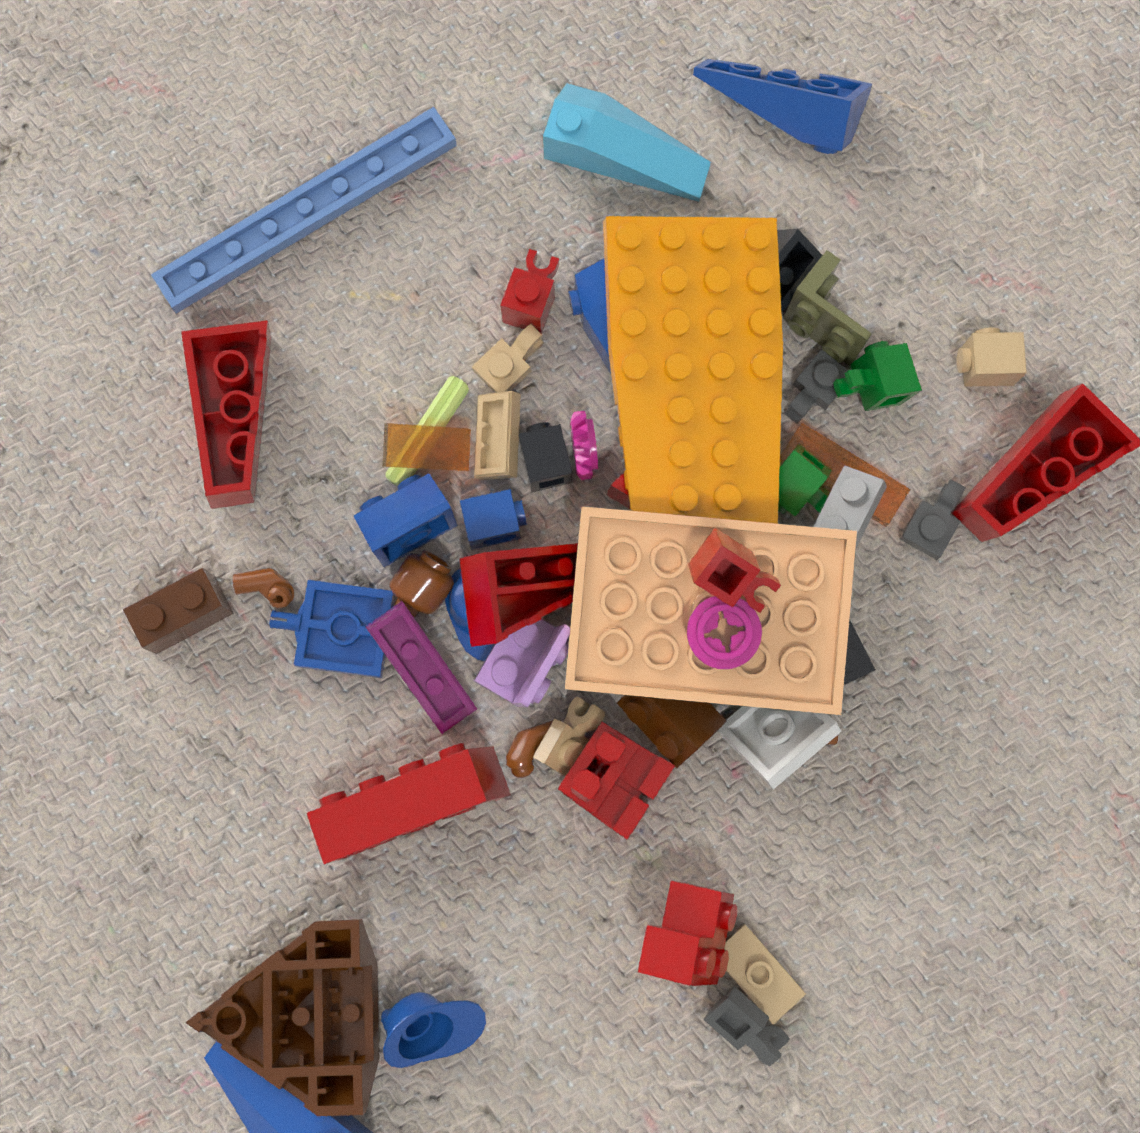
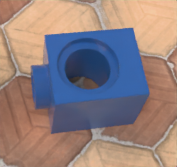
(492, 519)

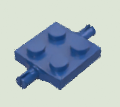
(333, 628)

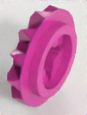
(583, 445)
(741, 646)

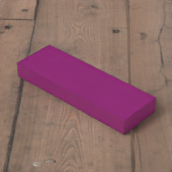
(421, 667)

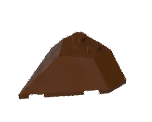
(307, 1018)

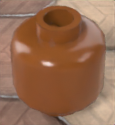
(422, 583)

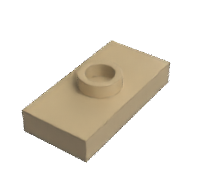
(497, 435)
(761, 974)

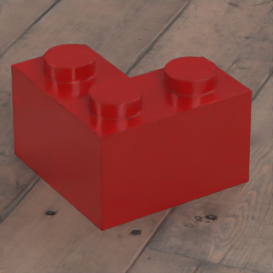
(691, 936)

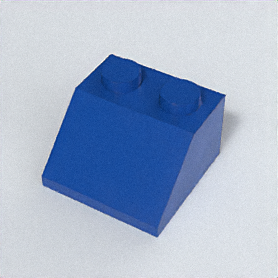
(405, 519)

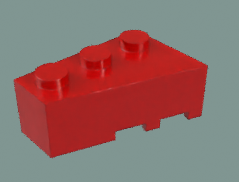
(515, 588)

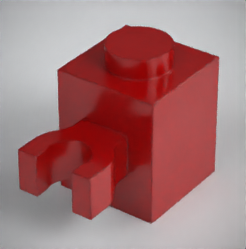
(530, 294)
(730, 571)

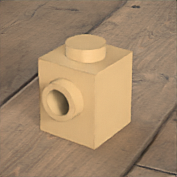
(992, 358)

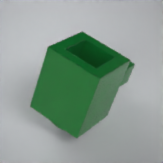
(881, 377)
(801, 482)

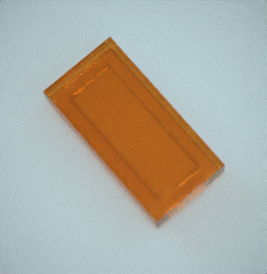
(426, 447)

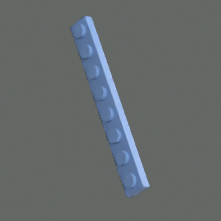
(304, 210)

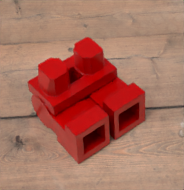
(596, 790)

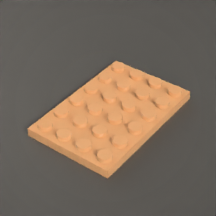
(640, 593)

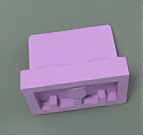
(520, 663)

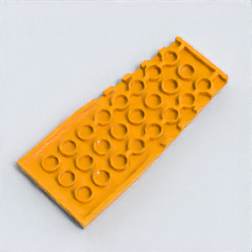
(697, 362)

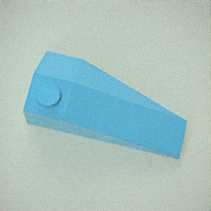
(611, 140)

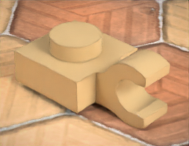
(505, 365)
(566, 739)

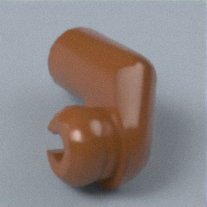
(268, 583)
(523, 748)

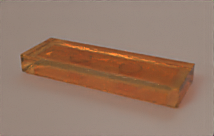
(836, 457)

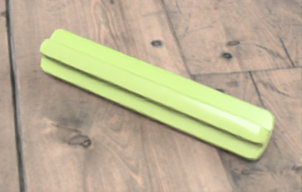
(438, 415)

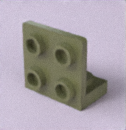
(816, 318)

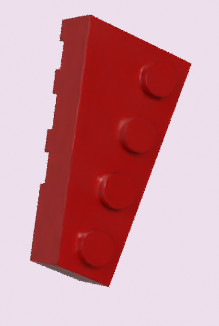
(228, 395)
(1048, 461)
(407, 802)

